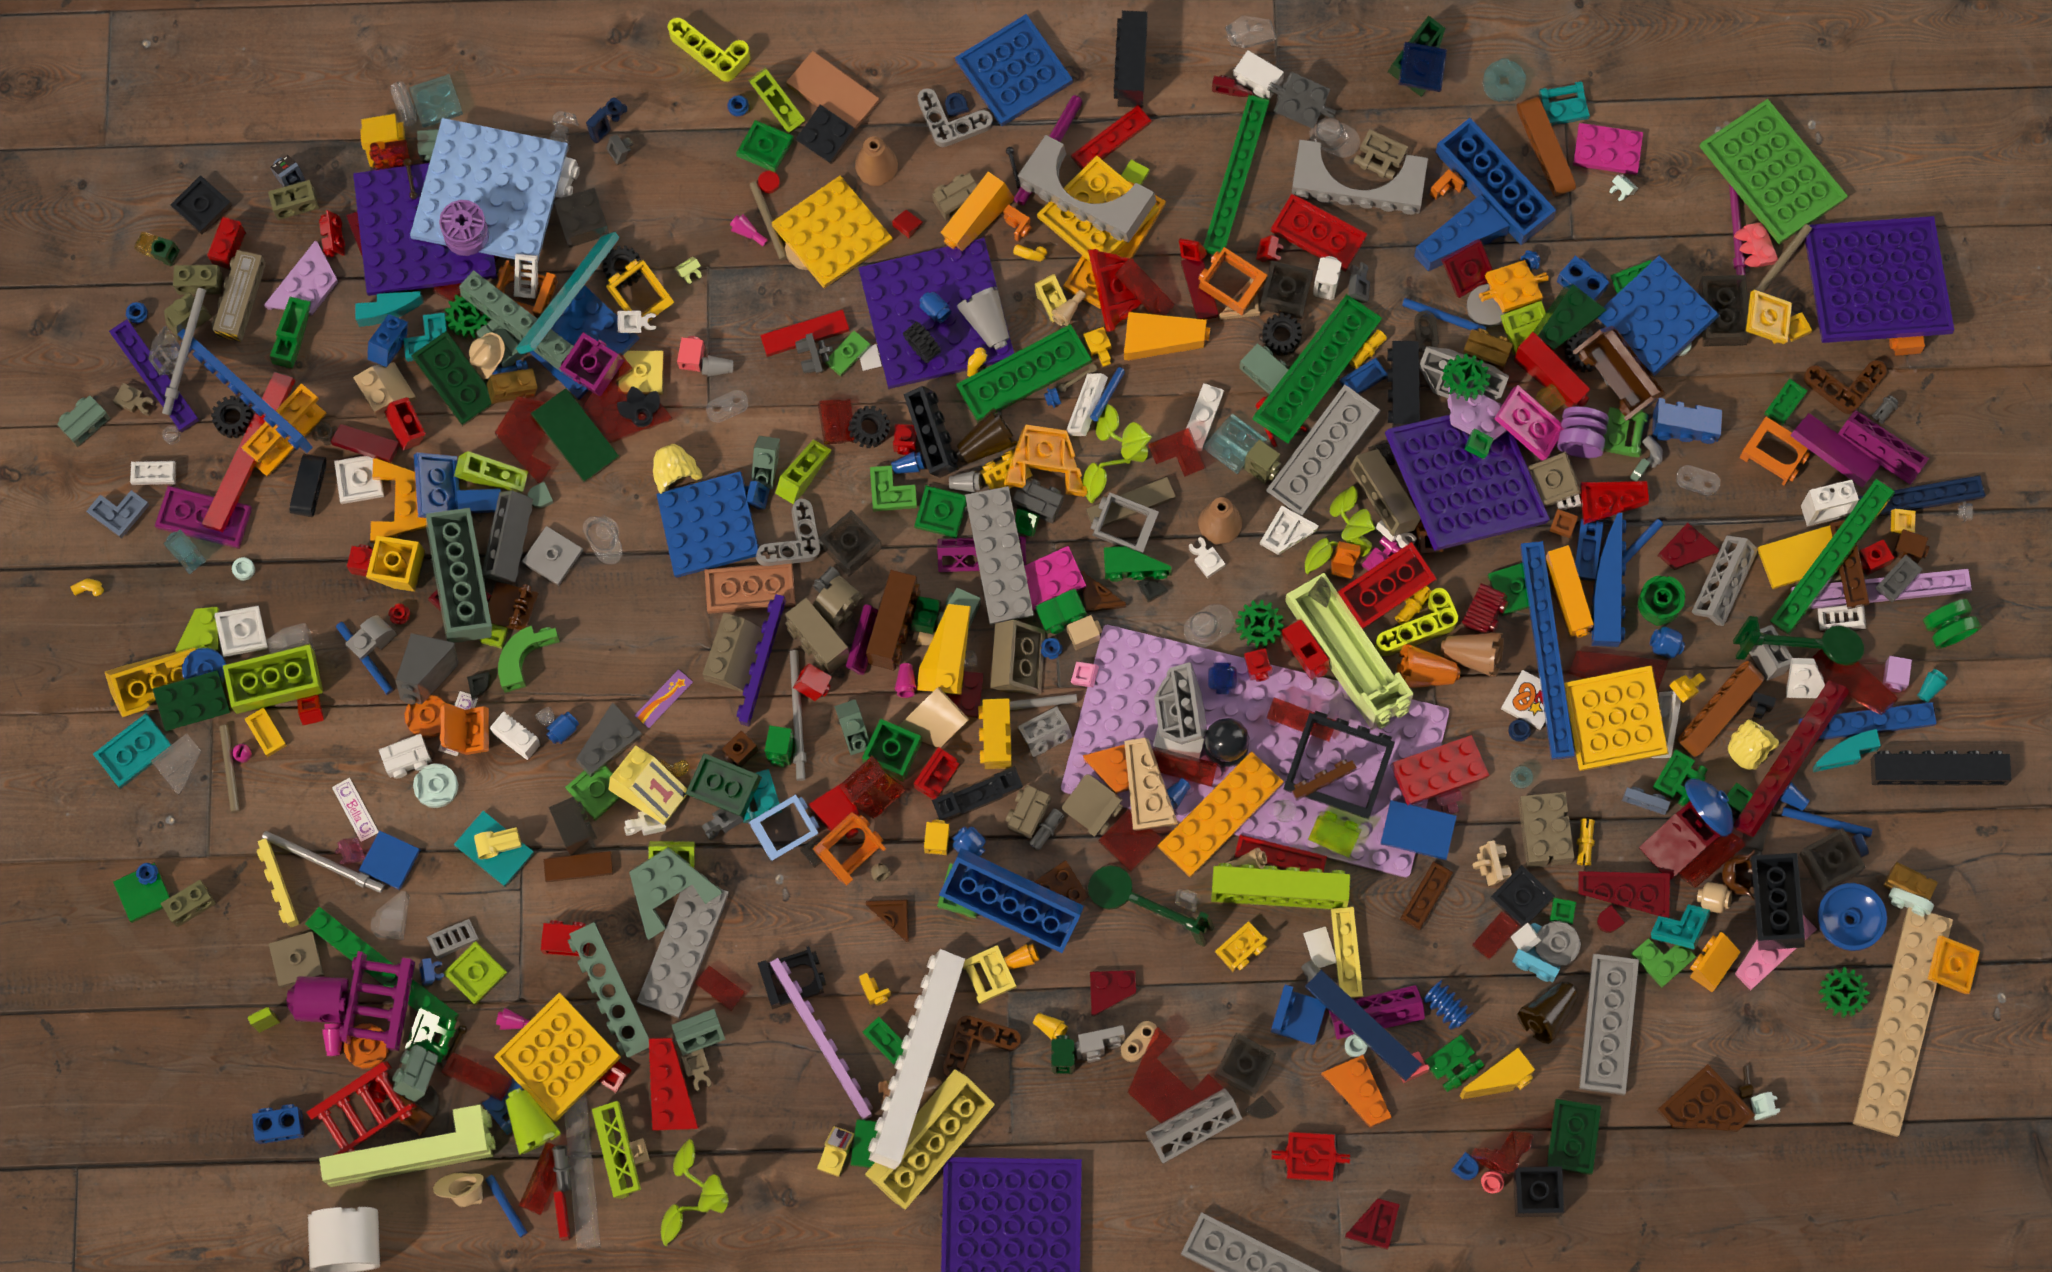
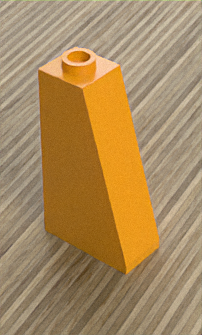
(977, 212)
(1160, 335)
(1568, 591)

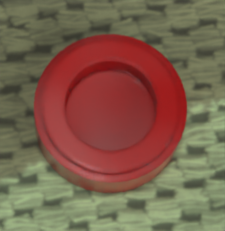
(769, 182)

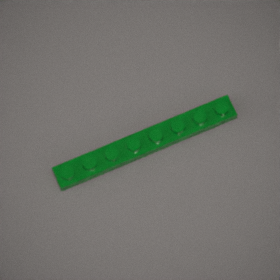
(1236, 174)
(1832, 557)
(349, 945)

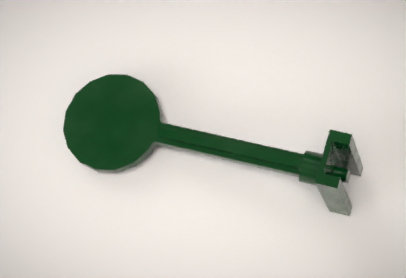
(1837, 642)
(1112, 888)

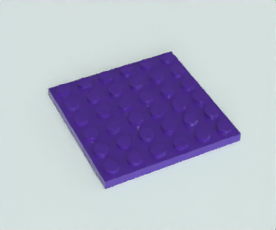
(389, 253)
(1878, 279)
(893, 302)
(1459, 492)
(1011, 1215)

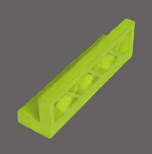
(611, 1150)

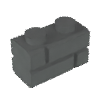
(1039, 500)

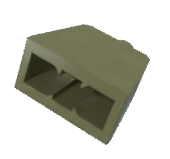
(179, 312)

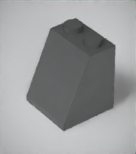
(424, 667)

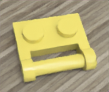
(995, 971)

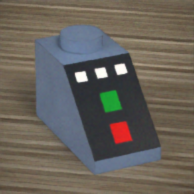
(287, 171)

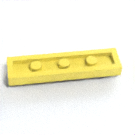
(280, 891)
(1346, 951)

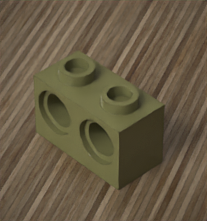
(293, 200)
(190, 277)
(1262, 462)
(188, 903)

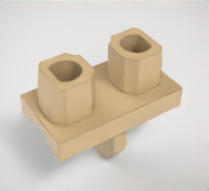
(1489, 863)

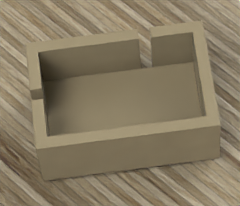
(816, 637)
(1546, 829)

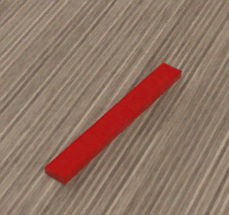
(243, 464)

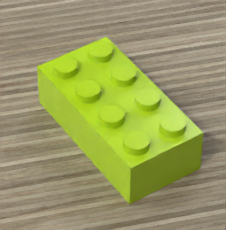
(273, 679)

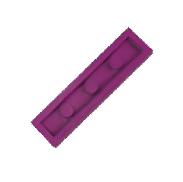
(1881, 448)
(964, 547)
(1395, 1013)

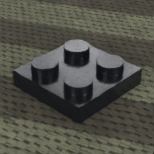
(825, 134)
(201, 204)
(1522, 896)

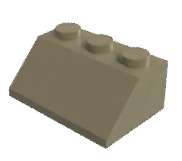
(732, 652)
(1017, 658)

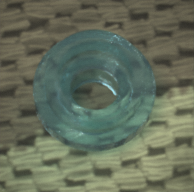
(1524, 771)

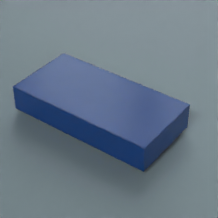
(1365, 376)
(478, 500)

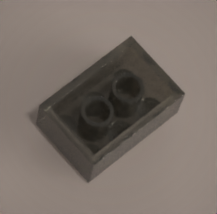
(1729, 299)

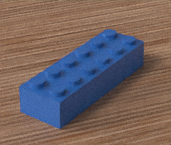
(1497, 179)
(1011, 900)

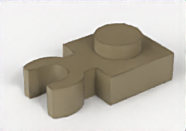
(131, 398)
(697, 1065)

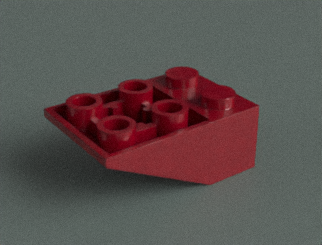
(1679, 841)

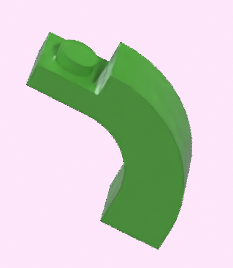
(515, 652)

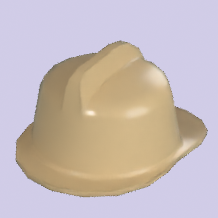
(487, 354)
(461, 1188)

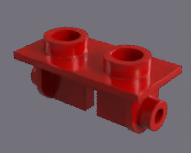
(331, 225)

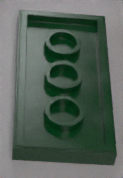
(453, 378)
(574, 435)

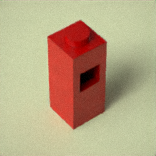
(1306, 649)

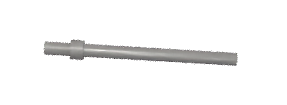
(172, 392)
(799, 756)
(362, 879)

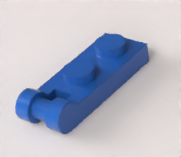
(1588, 550)

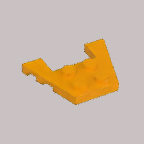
(1045, 450)
(406, 510)

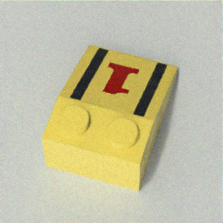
(647, 785)

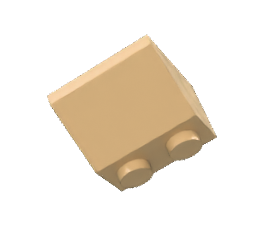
(382, 386)

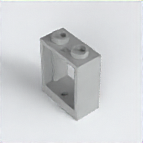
(1145, 531)

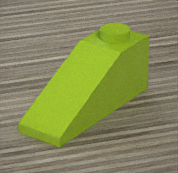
(776, 100)
(802, 471)
(490, 472)

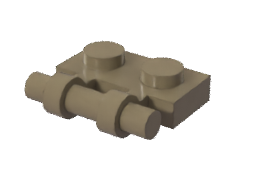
(1384, 149)

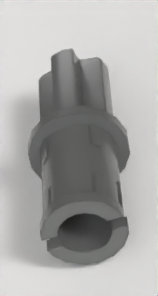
(1046, 829)
(562, 1167)

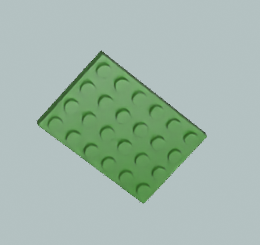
(1773, 171)

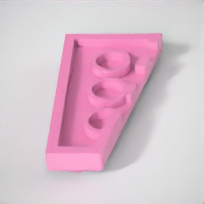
(1761, 962)

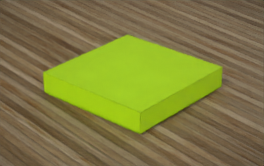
(475, 973)

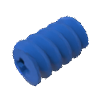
(1447, 1006)

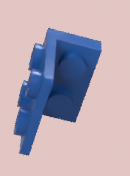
(1298, 1016)

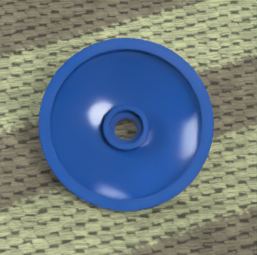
(1711, 805)
(1862, 906)

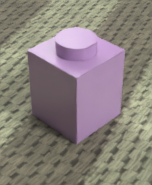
(1897, 673)

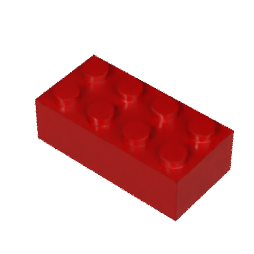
(1387, 585)

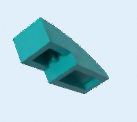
(388, 303)
(1849, 751)

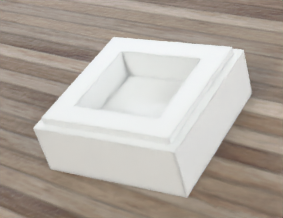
(1525, 938)

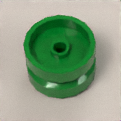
(1952, 623)

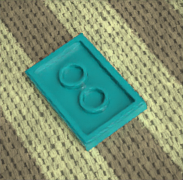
(132, 750)
(506, 863)

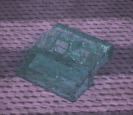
(1233, 442)

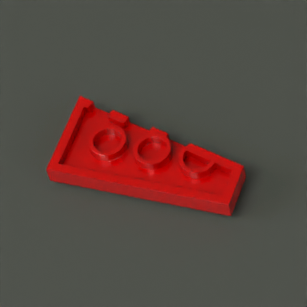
(669, 1092)

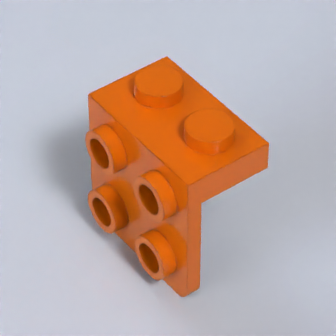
(464, 729)

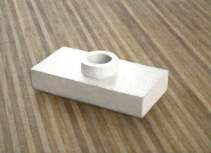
(153, 472)

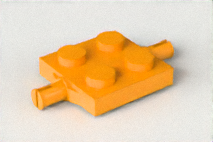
(1513, 286)

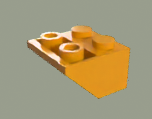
(1712, 966)

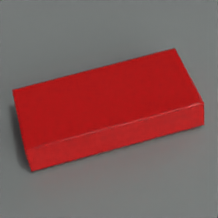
(562, 1216)

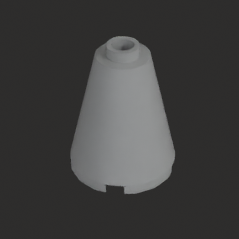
(986, 317)

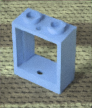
(763, 837)

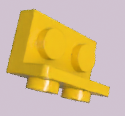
(995, 472)

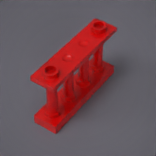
(361, 1087)

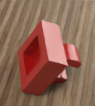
(1268, 248)

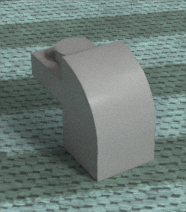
(373, 634)

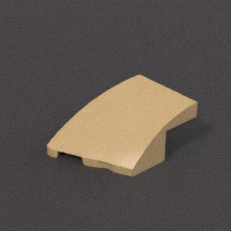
(935, 719)

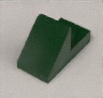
(926, 615)

